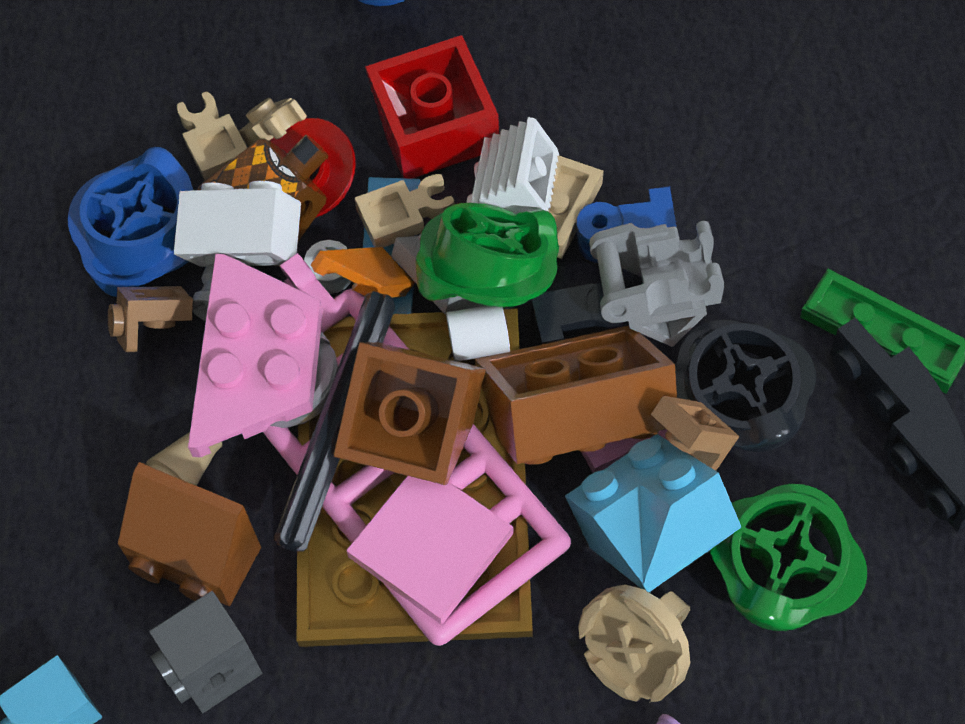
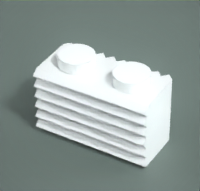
(516, 169)

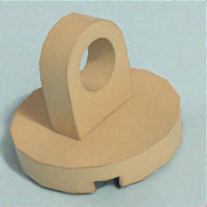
(636, 641)

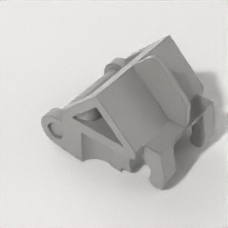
(674, 273)

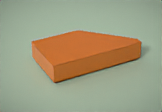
(368, 268)

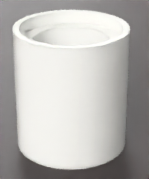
(477, 332)

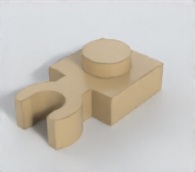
(271, 120)
(210, 138)
(399, 213)

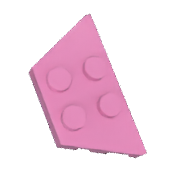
(254, 355)

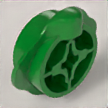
(487, 255)
(767, 605)

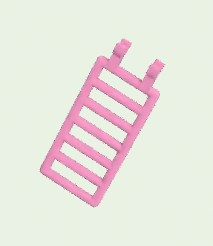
(482, 460)

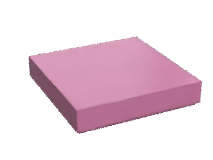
(430, 544)

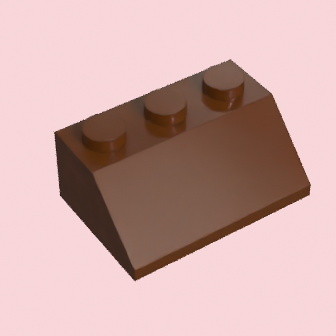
(576, 393)

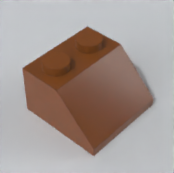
(408, 411)
(186, 536)

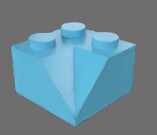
(653, 511)

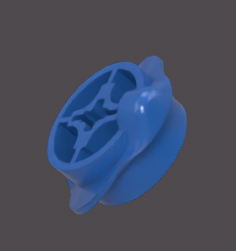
(131, 207)

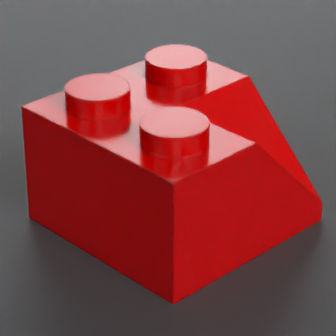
(433, 106)

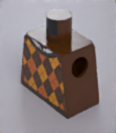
(291, 170)

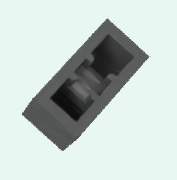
(203, 654)

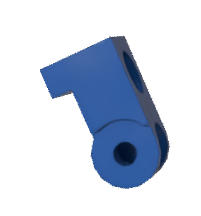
(603, 216)

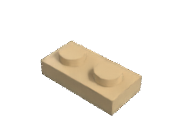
(573, 190)

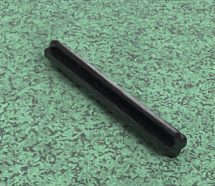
(319, 460)

